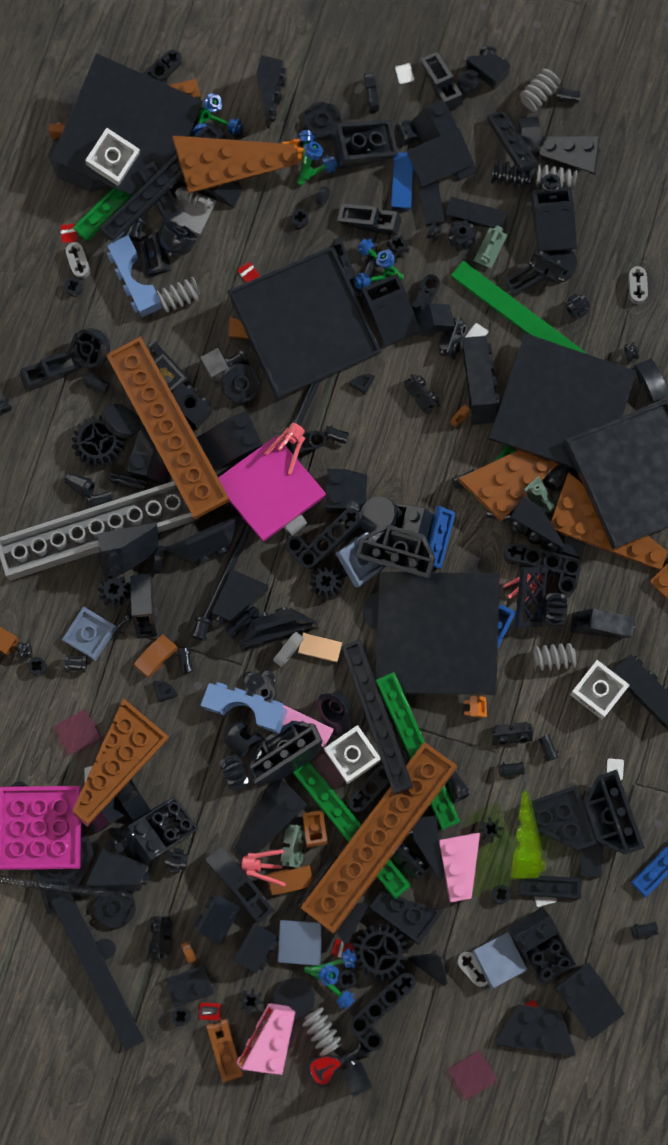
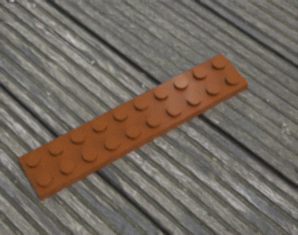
(168, 428)
(378, 839)

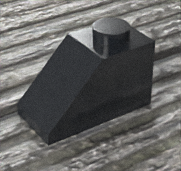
(490, 68)

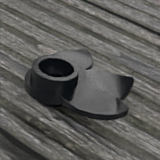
(259, 683)

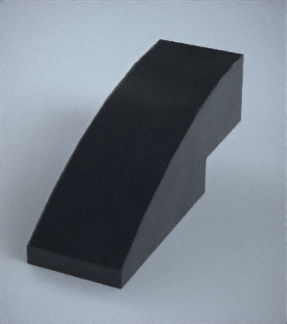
(442, 80)
(370, 219)
(48, 370)

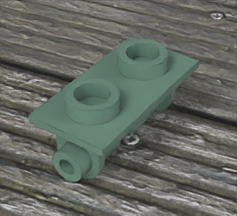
(490, 247)
(538, 494)
(295, 837)

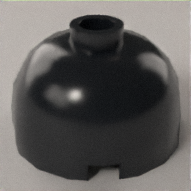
(176, 239)
(90, 347)

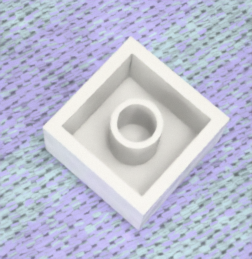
(112, 156)
(599, 689)
(352, 754)

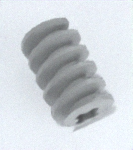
(539, 89)
(566, 179)
(179, 295)
(554, 656)
(321, 1032)

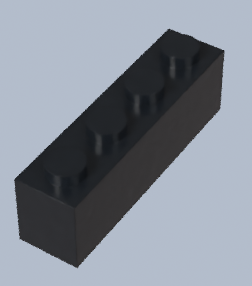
(645, 688)

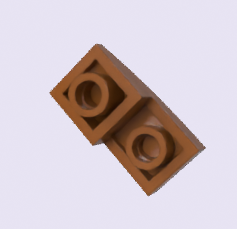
(155, 655)
(294, 879)

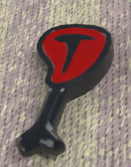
(323, 1068)

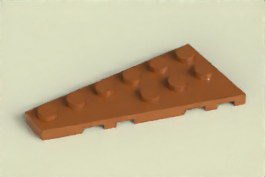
(223, 161)
(503, 482)
(577, 519)
(124, 752)

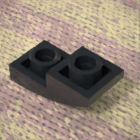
(653, 381)

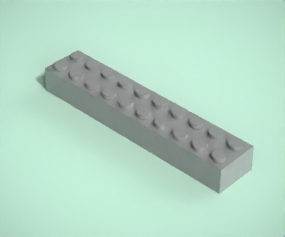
(76, 533)

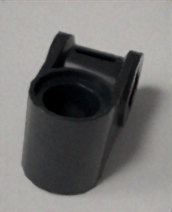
(307, 443)

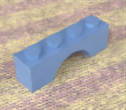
(144, 296)
(221, 700)

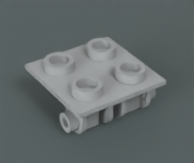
(194, 208)

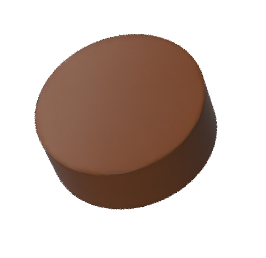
(187, 950)

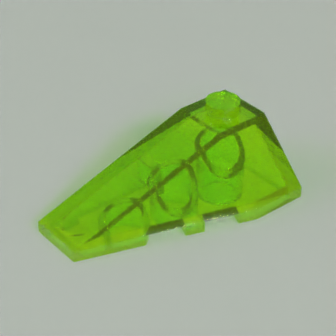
(528, 856)

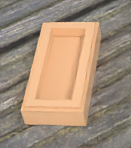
(320, 647)

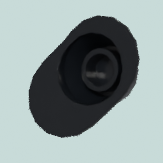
(334, 712)

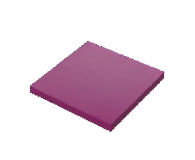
(265, 491)
(39, 828)

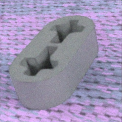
(73, 262)
(633, 285)
(288, 649)
(468, 971)

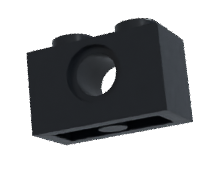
(200, 412)

